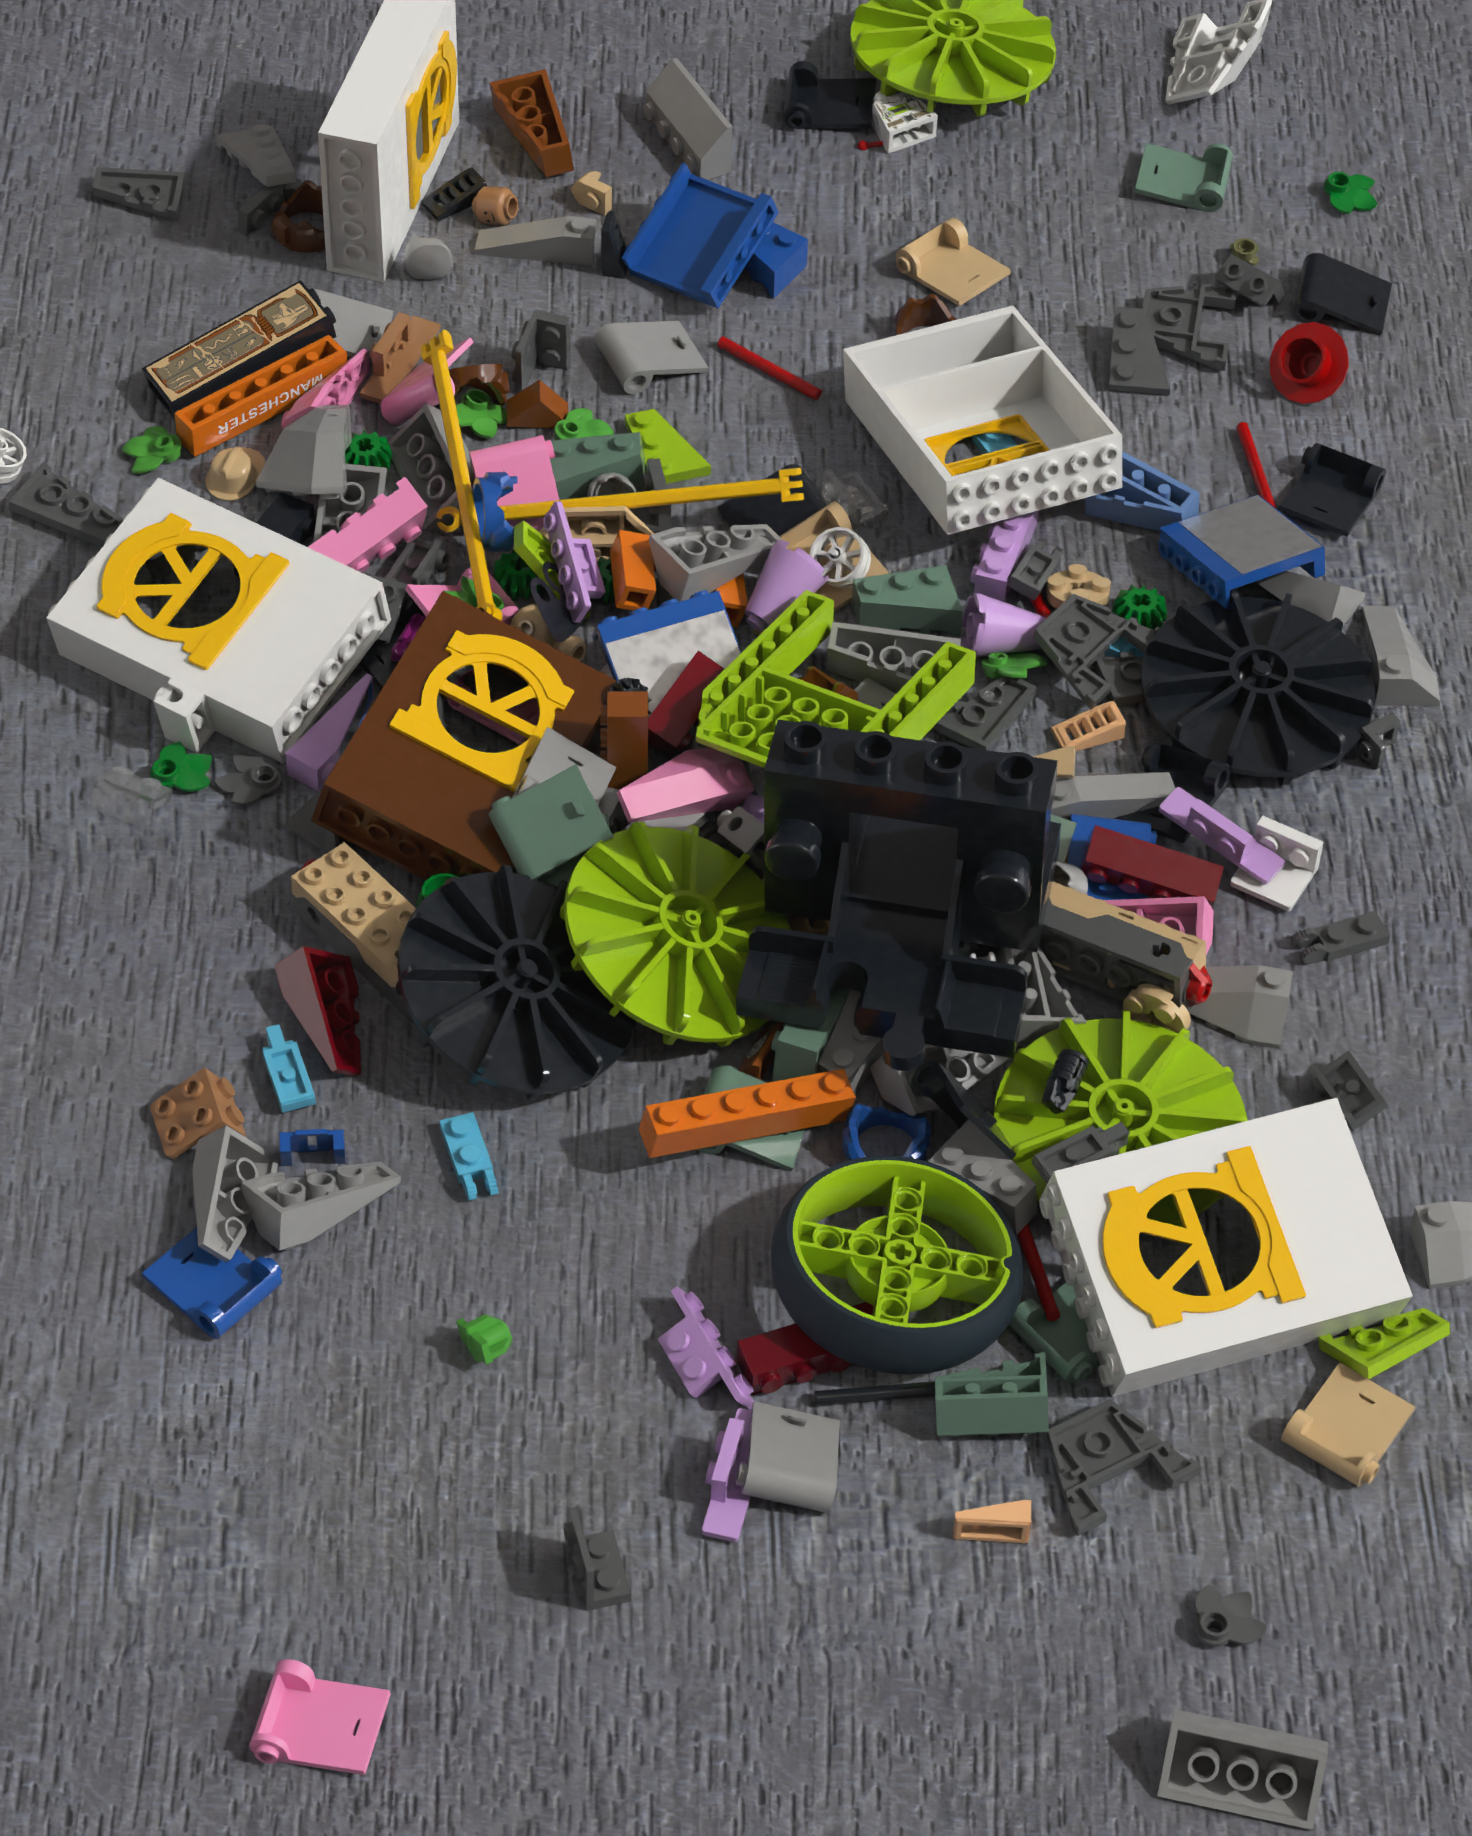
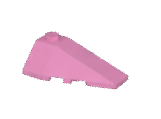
(335, 389)
(687, 785)
(1184, 914)

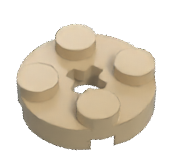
(1079, 582)
(1154, 1006)

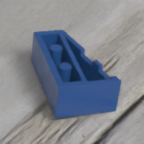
(778, 259)

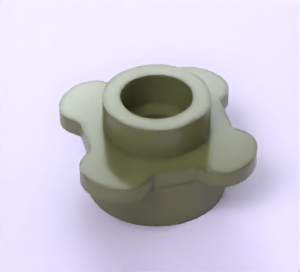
(1245, 250)

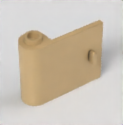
(949, 264)
(805, 534)
(1348, 1425)

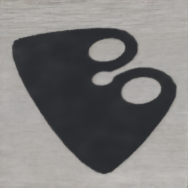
(555, 611)

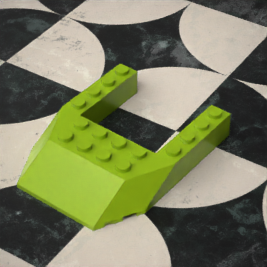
(756, 689)

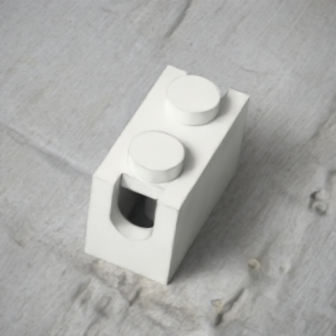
(184, 714)

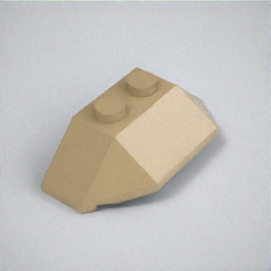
(601, 526)

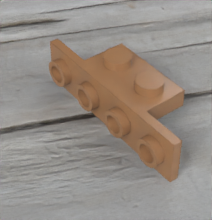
(397, 354)

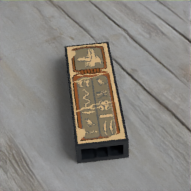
(239, 347)

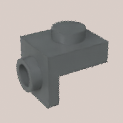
(1376, 737)

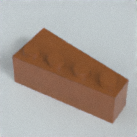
(534, 119)
(625, 735)

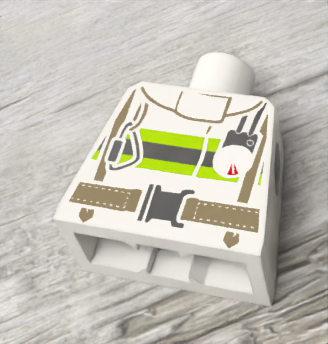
(902, 121)

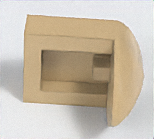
(593, 193)

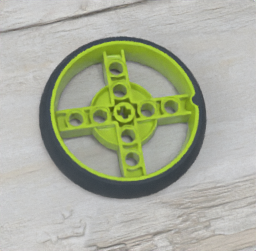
(897, 1264)

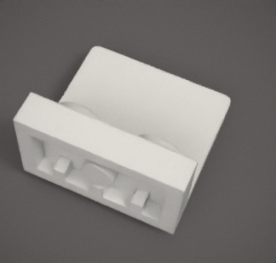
(1301, 859)

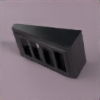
(467, 182)
(612, 248)

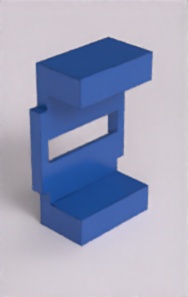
(298, 1142)

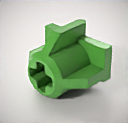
(485, 1337)

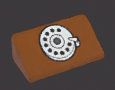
(760, 1055)

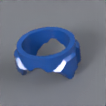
(495, 531)
(865, 1117)

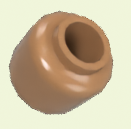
(495, 205)

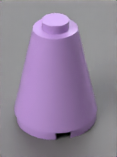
(781, 583)
(998, 626)

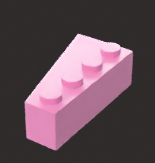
(377, 531)

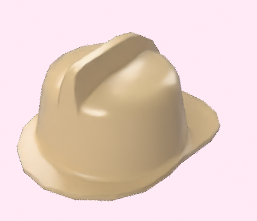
(234, 473)

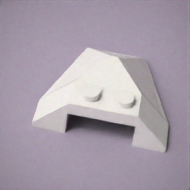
(1213, 55)

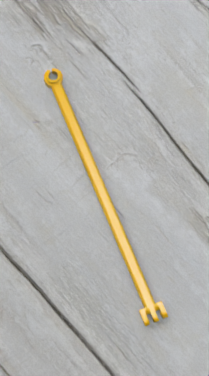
(435, 355)
(651, 498)

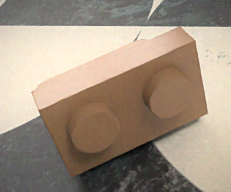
(195, 1110)

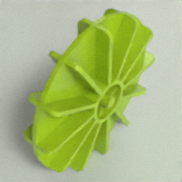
(954, 50)
(667, 930)
(1135, 1076)

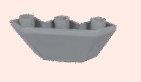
(310, 454)

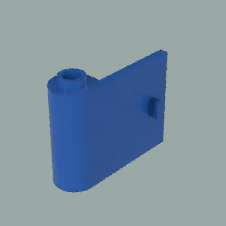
(1083, 828)
(210, 1290)

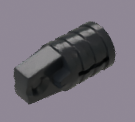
(1064, 1080)

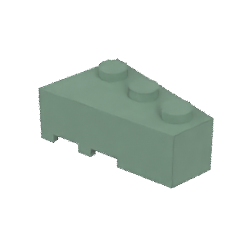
(585, 458)

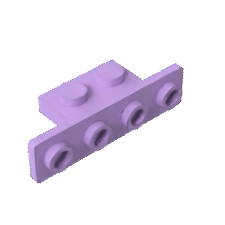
(575, 563)
(1222, 835)
(698, 1354)
(727, 1505)

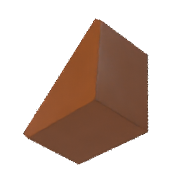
(536, 407)

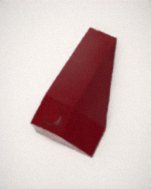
(322, 996)

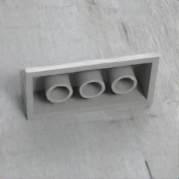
(689, 121)
(424, 459)
(1243, 1769)

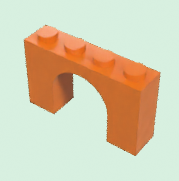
(635, 577)

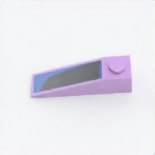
(322, 745)

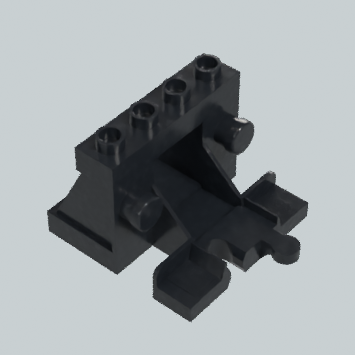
(905, 861)

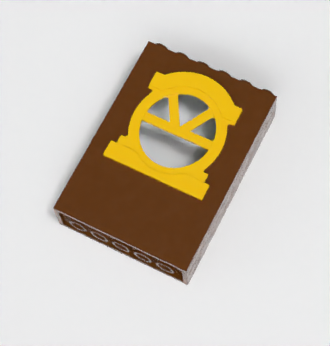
(416, 789)

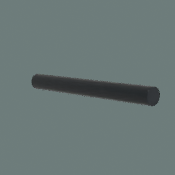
(874, 1393)

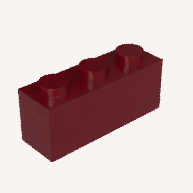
(680, 707)

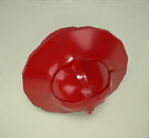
(1309, 363)

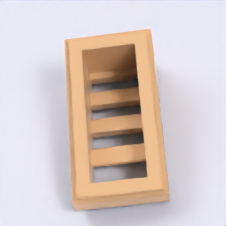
(1106, 716)
(995, 1523)

